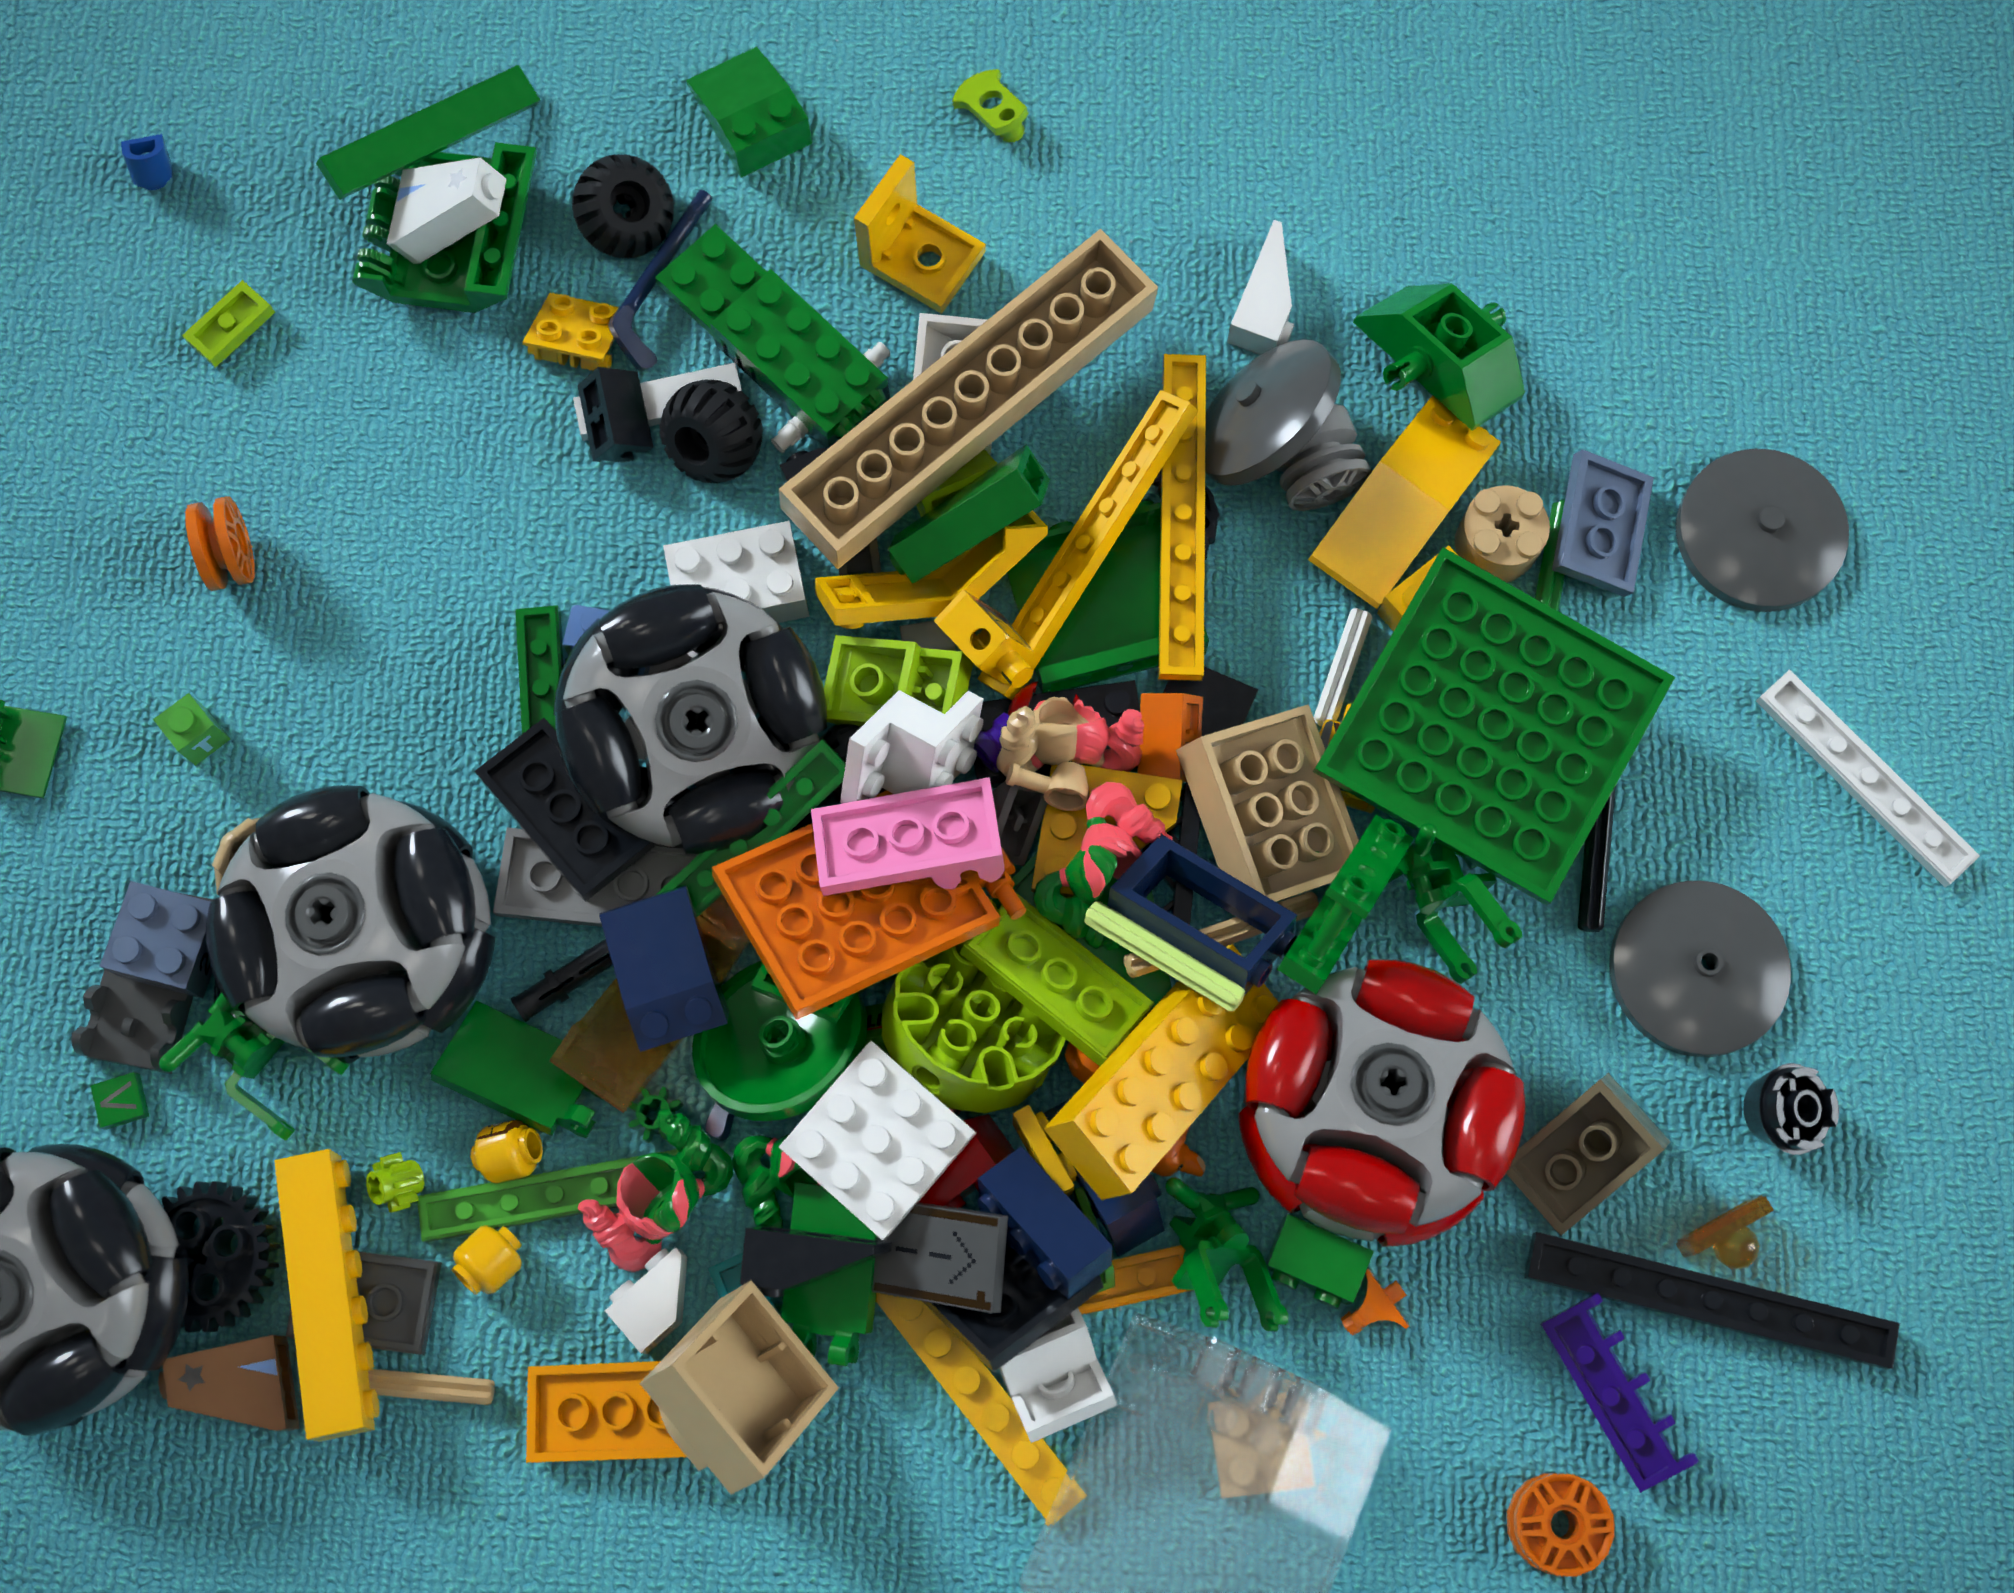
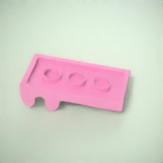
(909, 838)

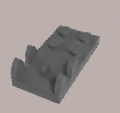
(131, 1021)

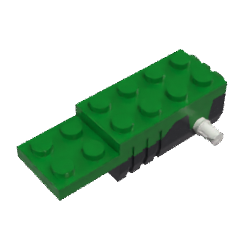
(777, 340)

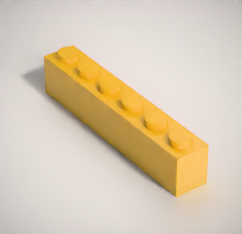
(325, 1295)

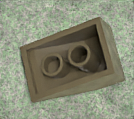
(1586, 1154)

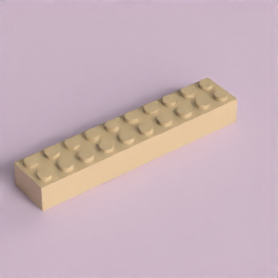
(967, 399)

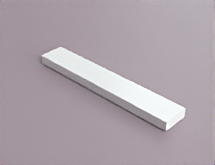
(1868, 779)

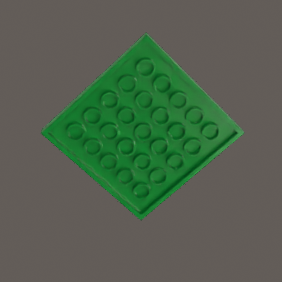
(1495, 725)

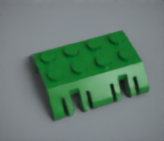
(466, 273)

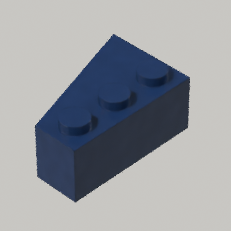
(1129, 1217)
(1044, 1224)

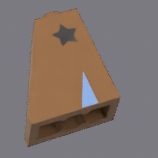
(236, 1383)

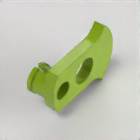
(1002, 120)

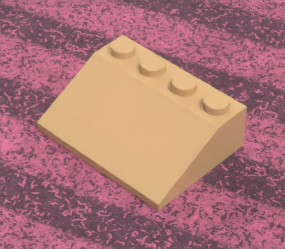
(1268, 806)

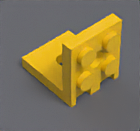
(897, 231)

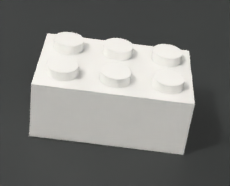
(750, 563)

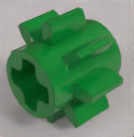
(652, 1102)

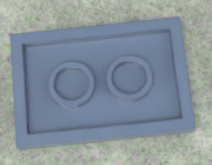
(1603, 523)

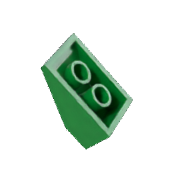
(751, 111)

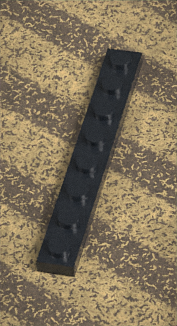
(1712, 1300)

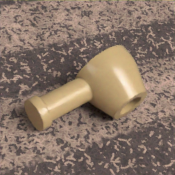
(1064, 790)

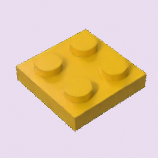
(1037, 1143)

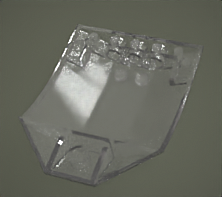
(1207, 1477)

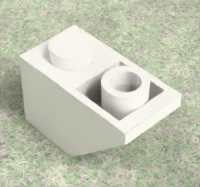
(654, 1303)

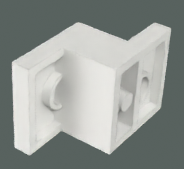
(911, 747)
(1058, 1380)

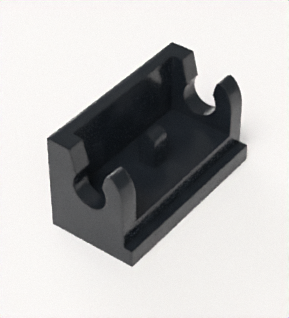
(614, 414)

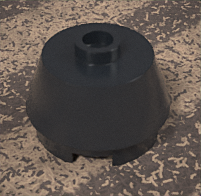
(1791, 1109)

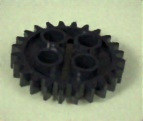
(237, 1272)

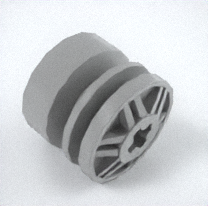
(1327, 466)

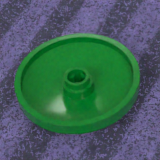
(768, 1061)

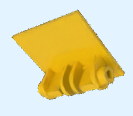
(572, 329)

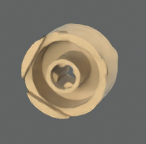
(1502, 513)

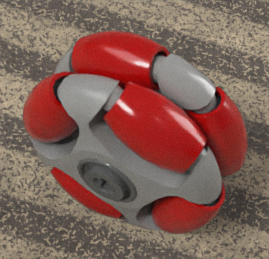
(1402, 1085)

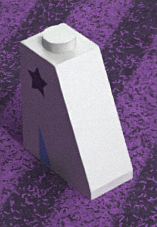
(443, 205)

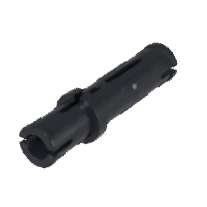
(562, 981)

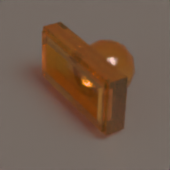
(1731, 1239)

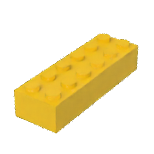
(1156, 1086)

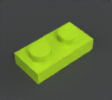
(228, 323)

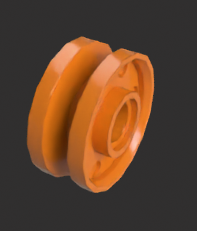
(220, 543)
(1589, 1528)

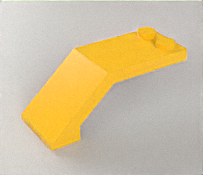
(1403, 502)
(893, 597)

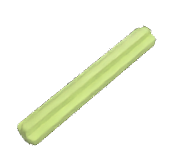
(1164, 956)

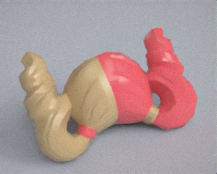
(1067, 733)

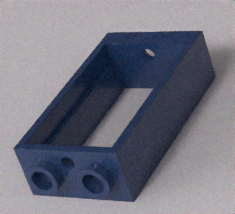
(1171, 859)

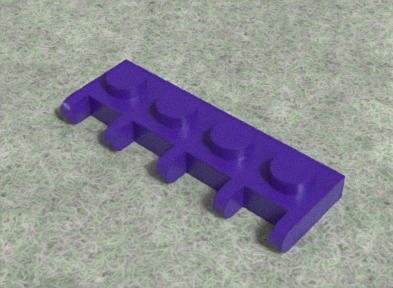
(1614, 1395)

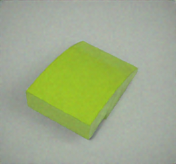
(871, 671)

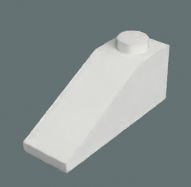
(1266, 302)

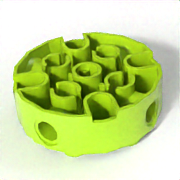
(966, 1035)

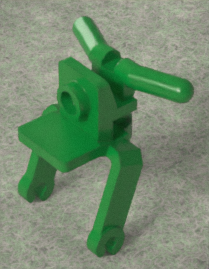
(1440, 883)
(246, 1048)
(1215, 1245)

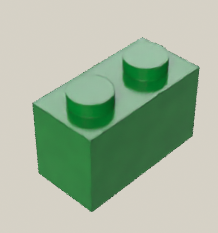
(1317, 1261)

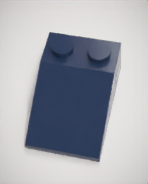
(664, 969)

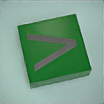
(119, 1100)

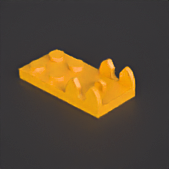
(594, 1414)

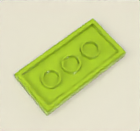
(1059, 981)

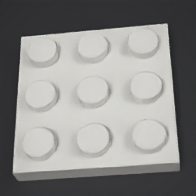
(877, 1140)

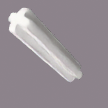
(1343, 666)

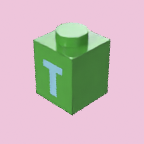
(191, 729)

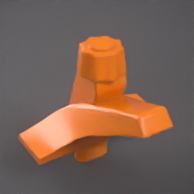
(1376, 1306)

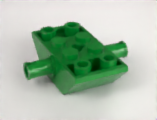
(1448, 349)

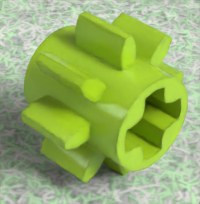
(395, 1182)

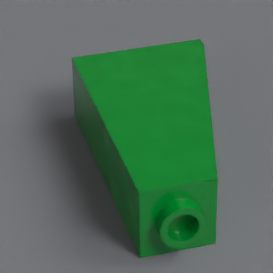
(970, 515)

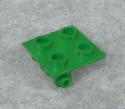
(28, 749)

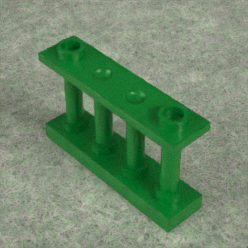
(1346, 903)

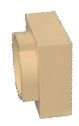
(738, 1389)

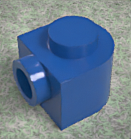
(151, 169)

